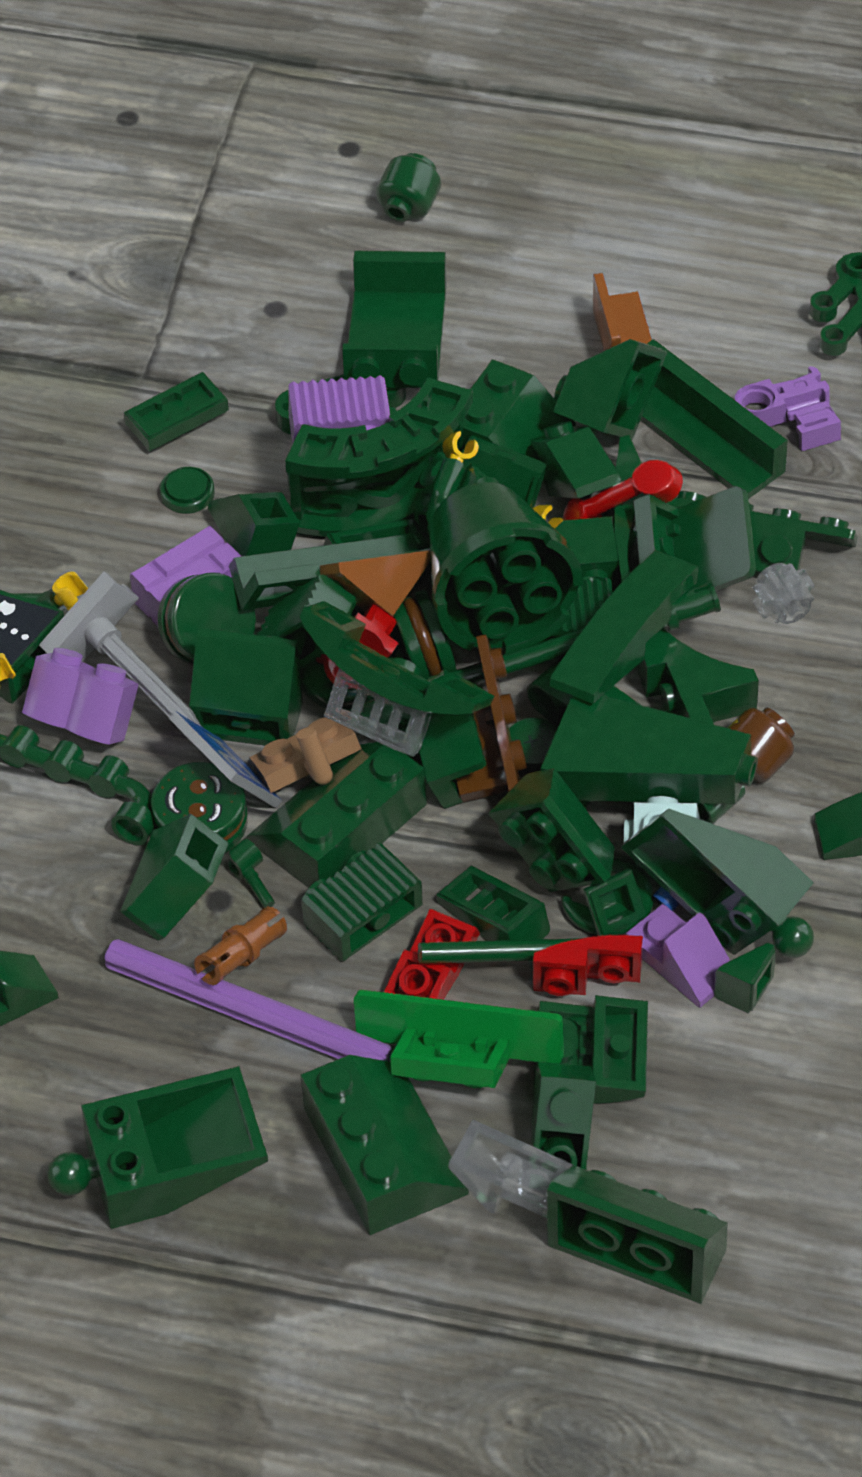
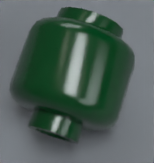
(409, 187)

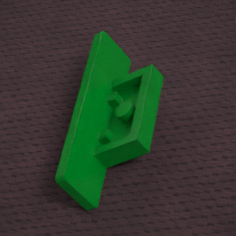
(456, 1038)

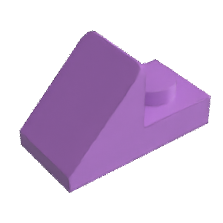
(682, 952)

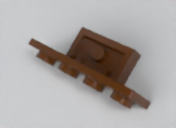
(501, 754)

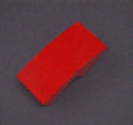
(568, 965)
(436, 978)

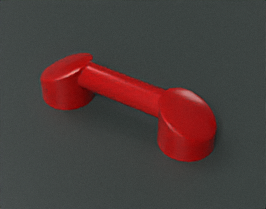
(650, 477)

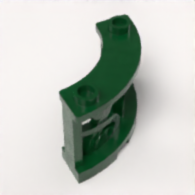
(333, 463)

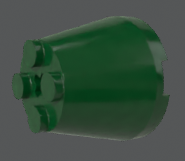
(498, 569)

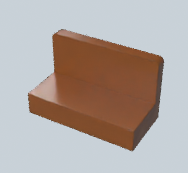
(618, 316)

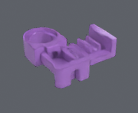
(803, 399)

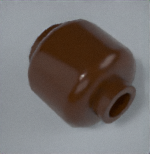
(769, 740)

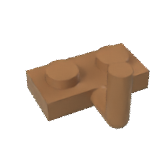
(305, 754)

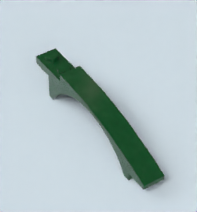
(683, 677)

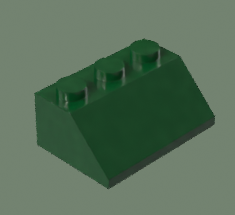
(331, 822)
(379, 1141)
(635, 1232)

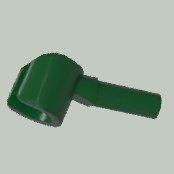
(242, 862)

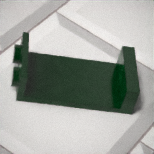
(396, 317)

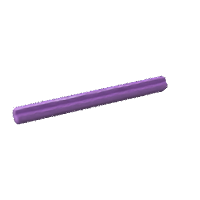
(242, 1004)

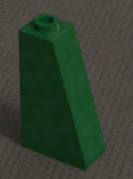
(641, 753)

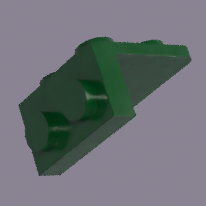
(706, 533)

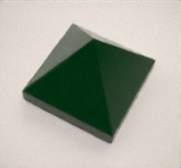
(614, 903)

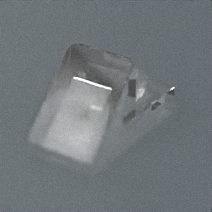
(504, 1168)

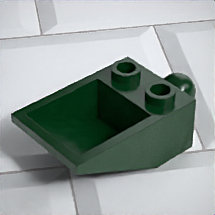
(727, 877)
(177, 1134)

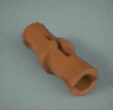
(240, 945)

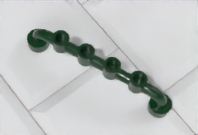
(133, 819)

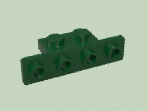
(783, 534)

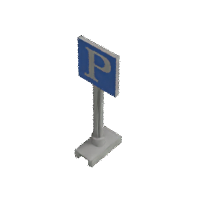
(92, 626)

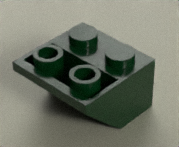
(246, 686)
(554, 833)

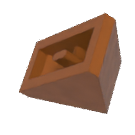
(379, 579)

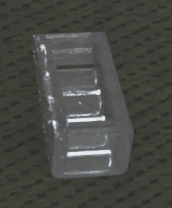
(388, 735)

